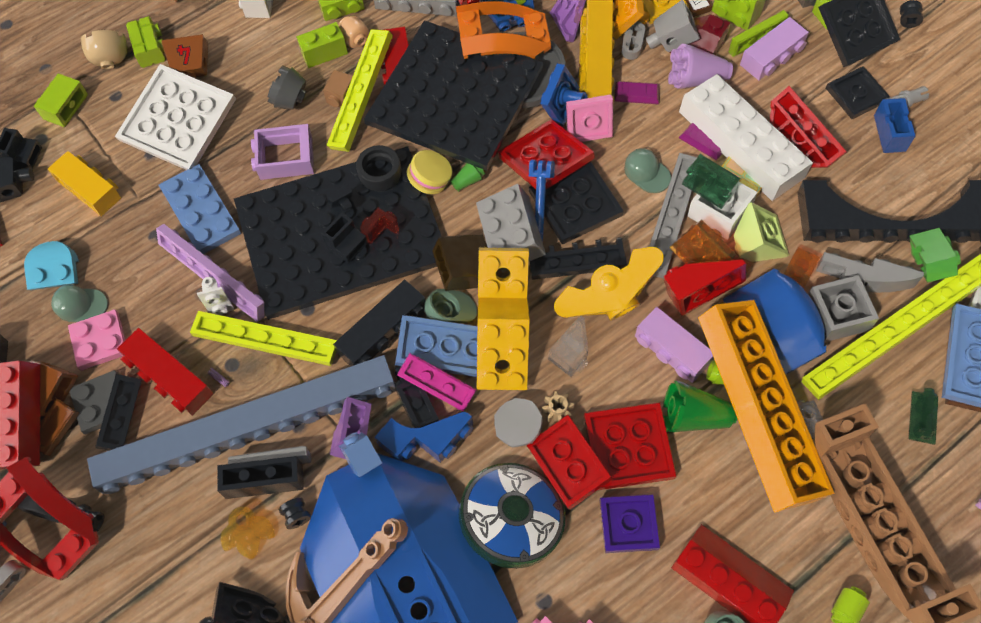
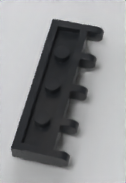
(577, 260)

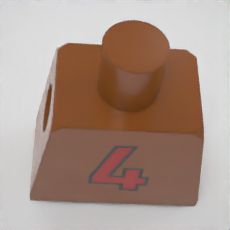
(187, 55)

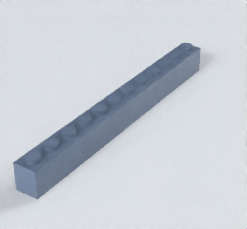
(238, 426)

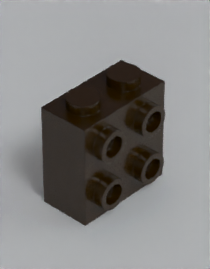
(459, 260)

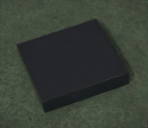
(857, 92)

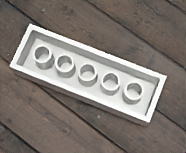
(745, 136)

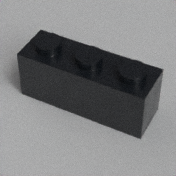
(260, 477)

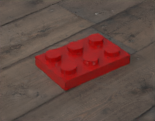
(569, 462)

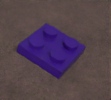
(629, 524)

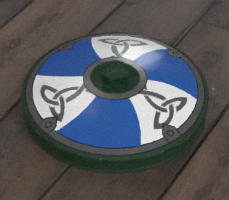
(511, 515)

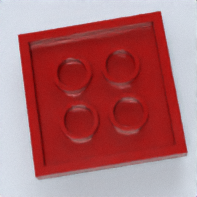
(547, 143)
(631, 444)

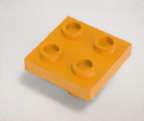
(626, 14)

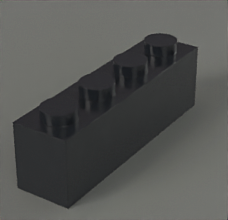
(380, 325)

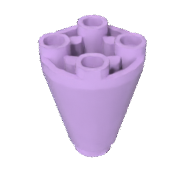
(695, 66)

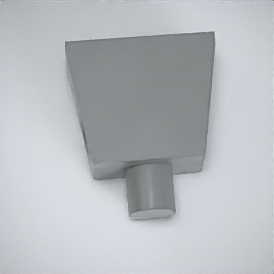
(674, 28)

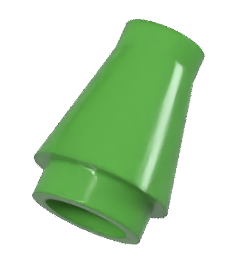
(467, 176)

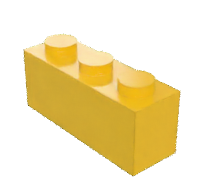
(85, 182)

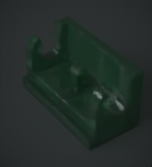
(711, 181)

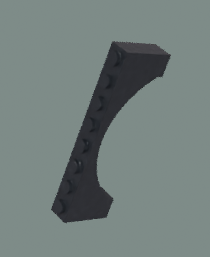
(831, 218)

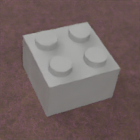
(844, 307)

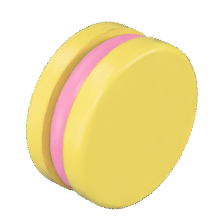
(429, 172)

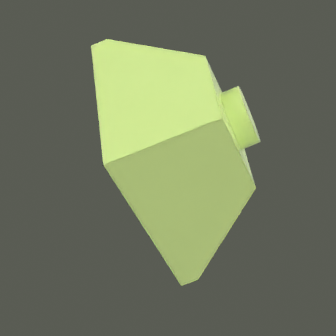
(759, 235)

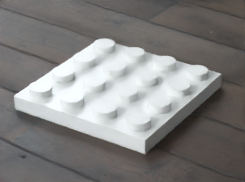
(175, 117)

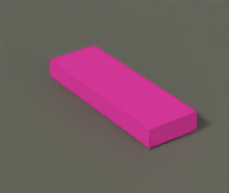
(436, 382)

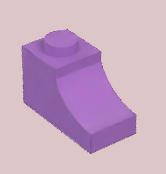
(353, 419)

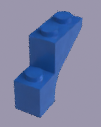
(436, 438)

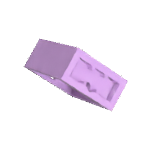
(281, 136)

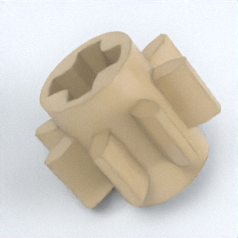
(556, 401)

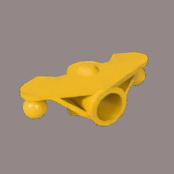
(612, 290)

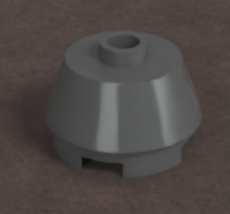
(287, 89)

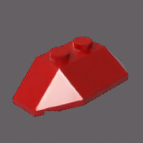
(804, 129)

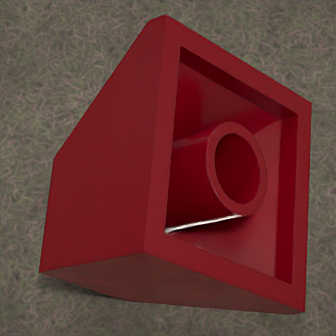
(711, 33)

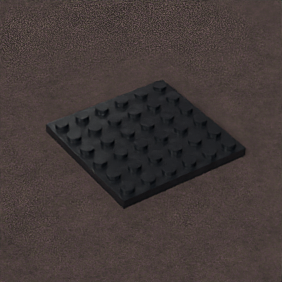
(453, 101)

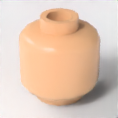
(354, 31)

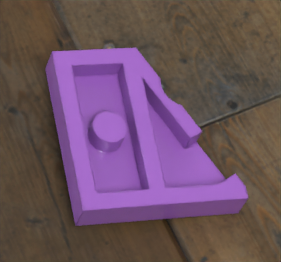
(567, 17)

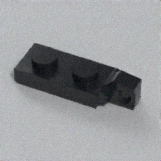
(415, 402)

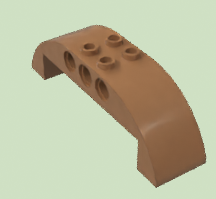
(885, 524)

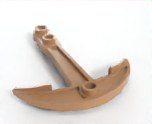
(341, 591)

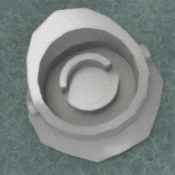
(518, 422)

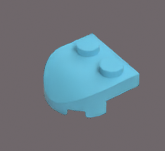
(50, 266)

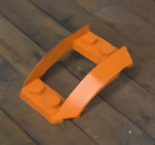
(474, 42)

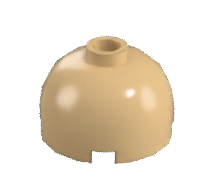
(104, 48)

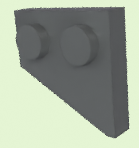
(91, 401)

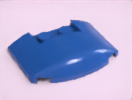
(788, 317)

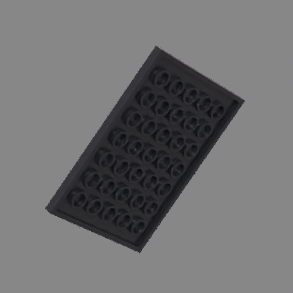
(289, 251)

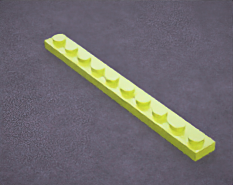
(894, 330)

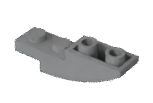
(877, 277)

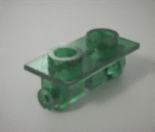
(923, 416)

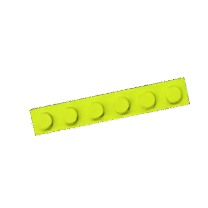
(359, 90)
(264, 338)

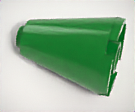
(695, 409)

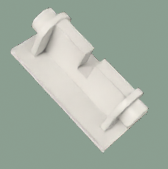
(214, 298)

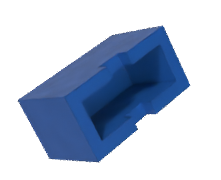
(894, 126)

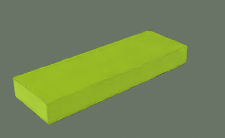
(749, 37)

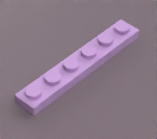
(204, 267)

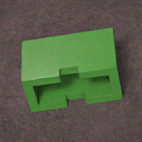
(935, 254)

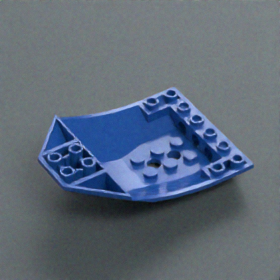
(446, 570)

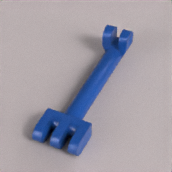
(544, 171)

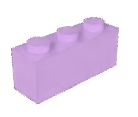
(774, 49)
(674, 345)

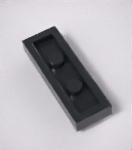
(118, 412)

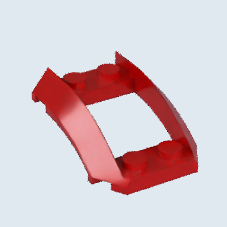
(76, 544)

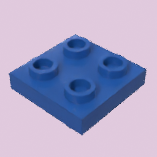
(560, 90)

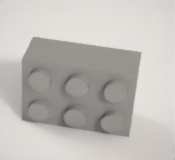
(510, 222)

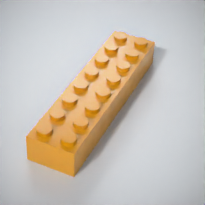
(765, 405)

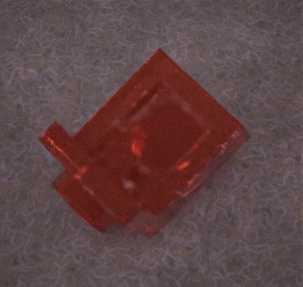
(376, 223)

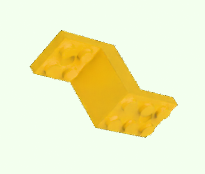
(502, 319)

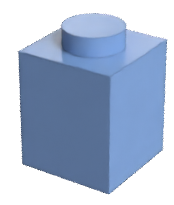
(360, 453)

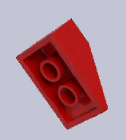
(701, 282)

